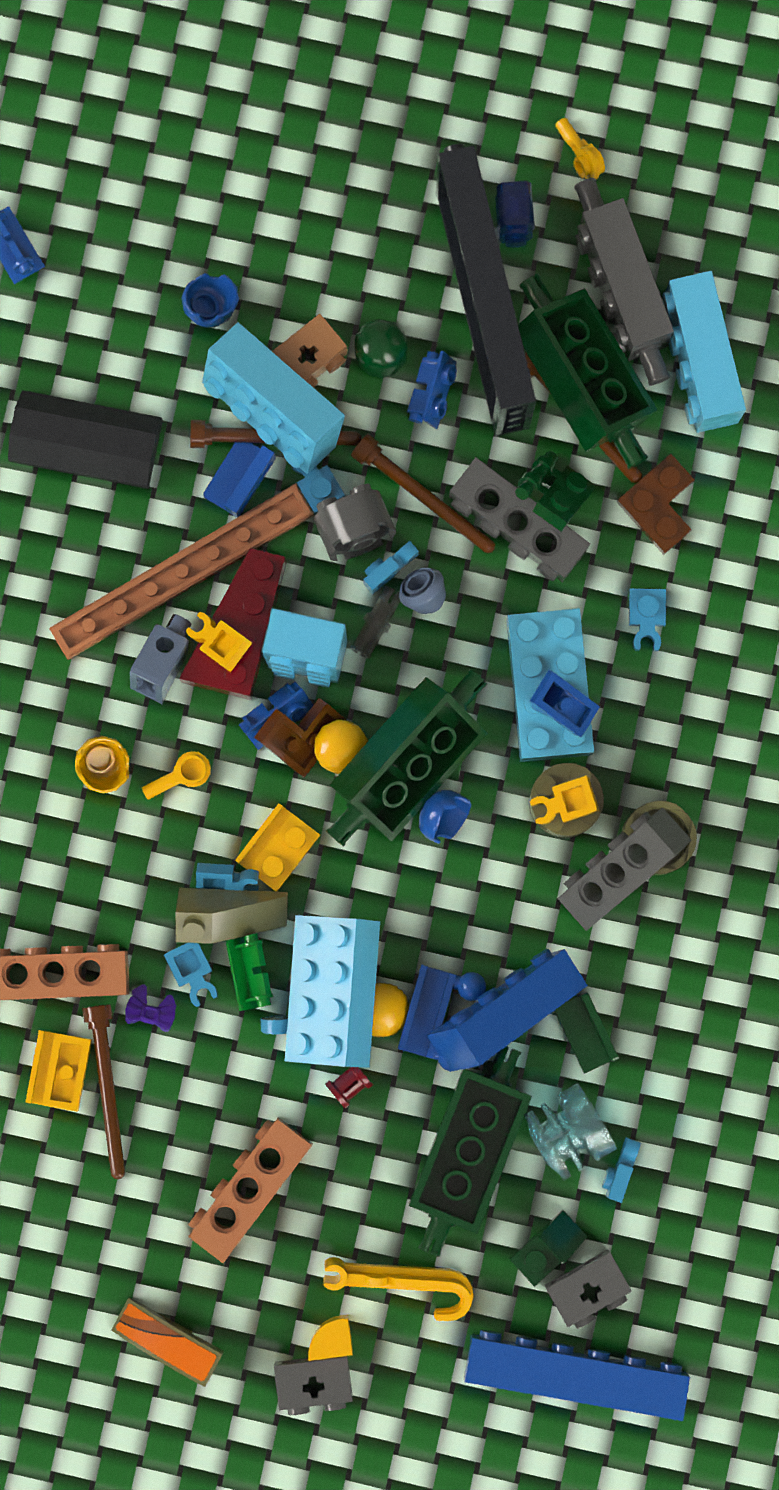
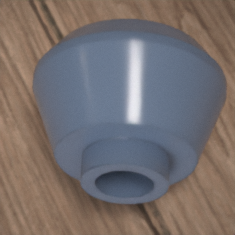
(423, 590)

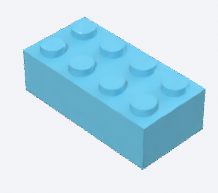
(703, 353)
(272, 398)
(537, 645)
(305, 647)
(332, 991)

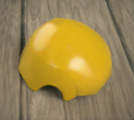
(338, 744)
(102, 764)
(389, 1010)

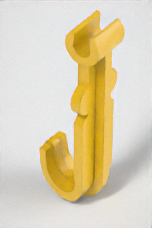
(403, 1278)

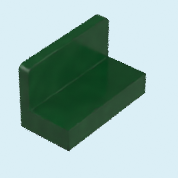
(586, 1033)

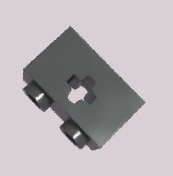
(597, 1271)
(295, 1373)

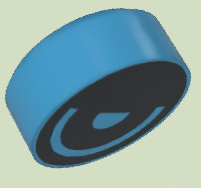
(274, 1024)

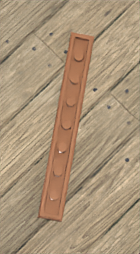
(181, 571)

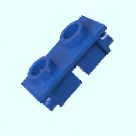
(16, 249)
(438, 373)
(289, 700)

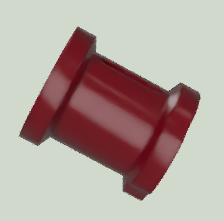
(348, 1085)

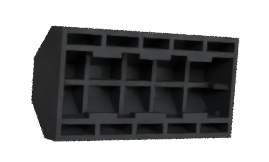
(84, 439)

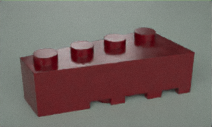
(248, 611)

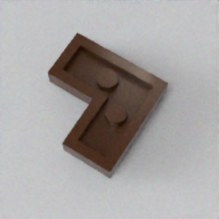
(649, 503)
(296, 742)

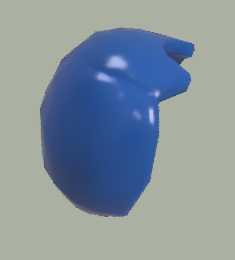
(210, 300)
(443, 815)

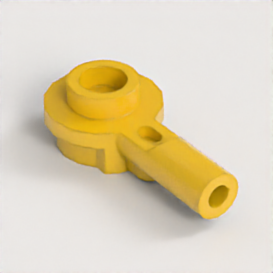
(588, 159)
(190, 770)

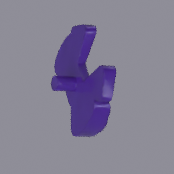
(138, 1010)

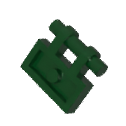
(563, 498)

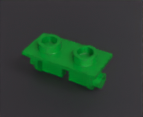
(250, 983)

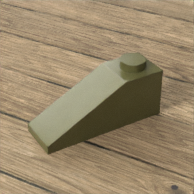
(227, 914)

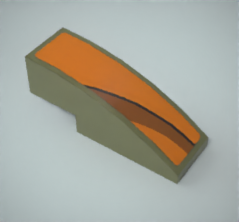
(167, 1342)

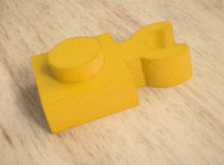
(220, 642)
(571, 800)

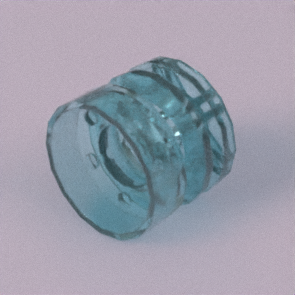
(570, 1131)

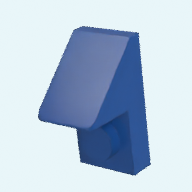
(564, 704)

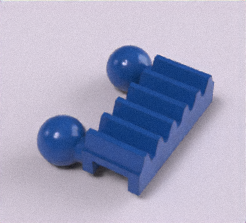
(430, 1005)

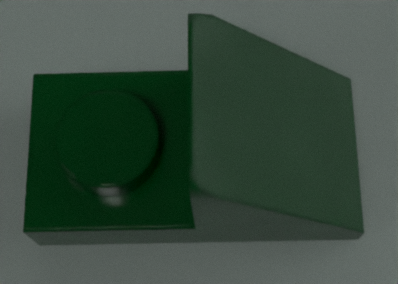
(548, 1248)

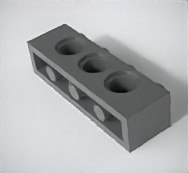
(481, 479)
(624, 868)

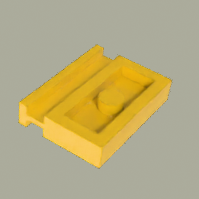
(278, 847)
(58, 1070)

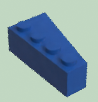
(507, 1011)

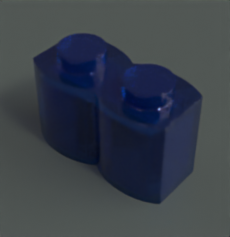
(514, 213)

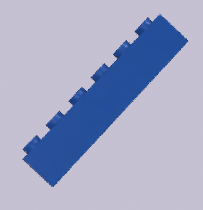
(577, 1376)

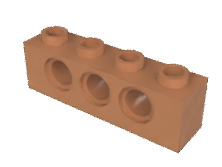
(111, 981)
(222, 1240)

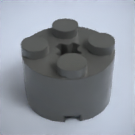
(353, 522)

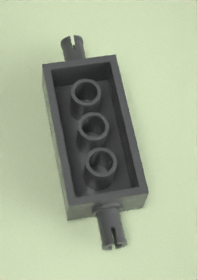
(624, 280)

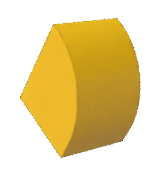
(331, 1339)

